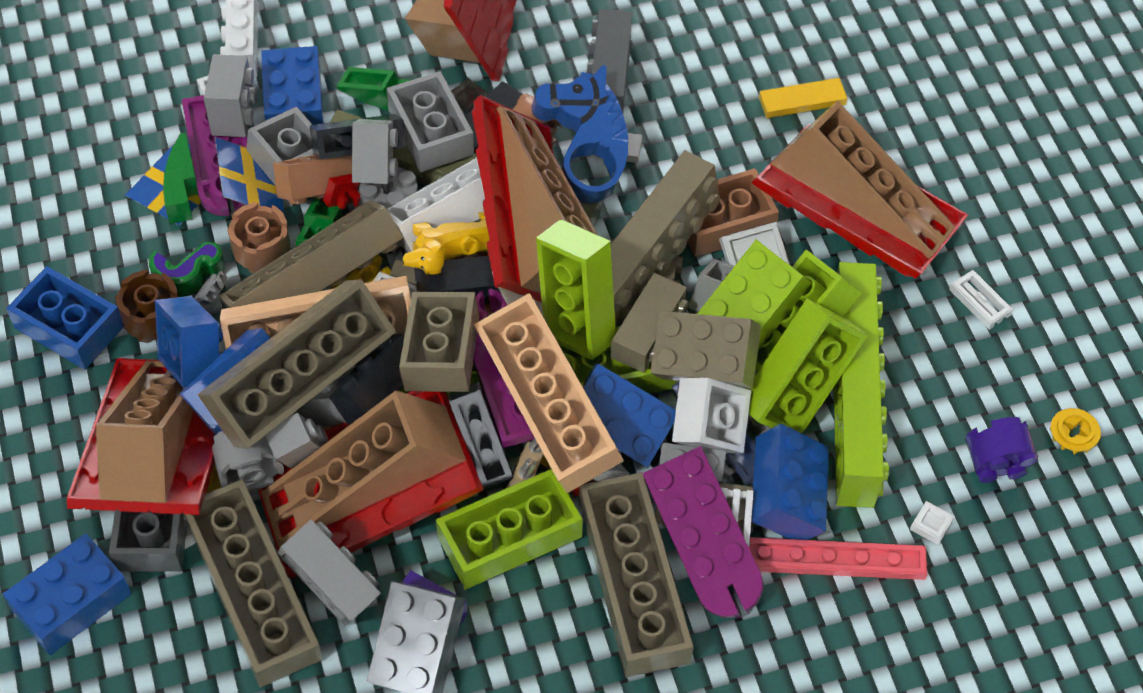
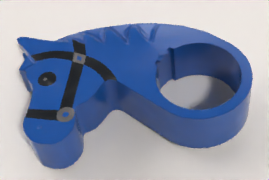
(600, 128)

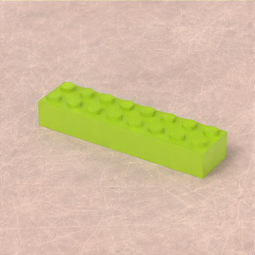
(858, 397)

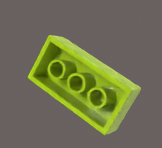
(577, 288)
(758, 289)
(826, 289)
(803, 367)
(509, 528)

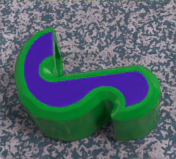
(191, 271)

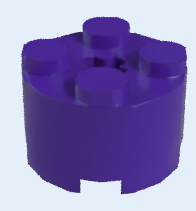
(1002, 449)

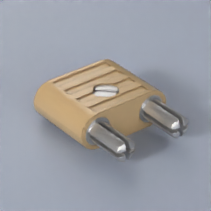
(526, 463)

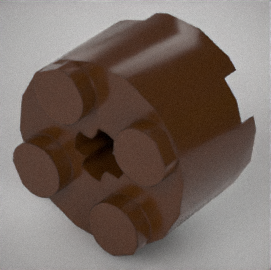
(137, 302)

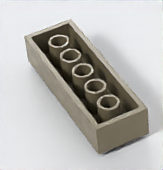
(661, 228)
(321, 258)
(296, 363)
(635, 575)
(253, 585)

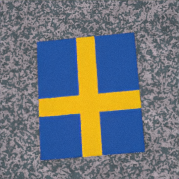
(243, 178)
(149, 188)

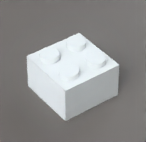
(711, 415)

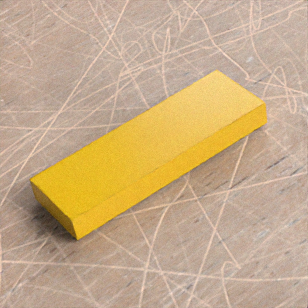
(802, 97)

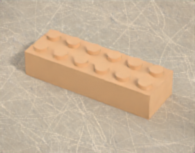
(274, 315)
(548, 393)

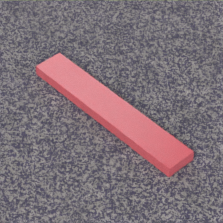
(839, 558)

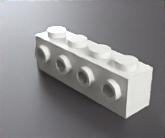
(240, 30)

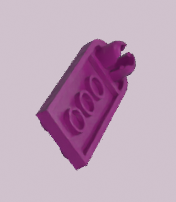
(205, 156)
(504, 411)
(705, 533)

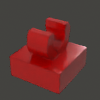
(341, 192)

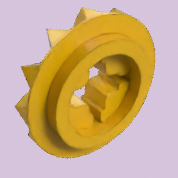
(1068, 420)

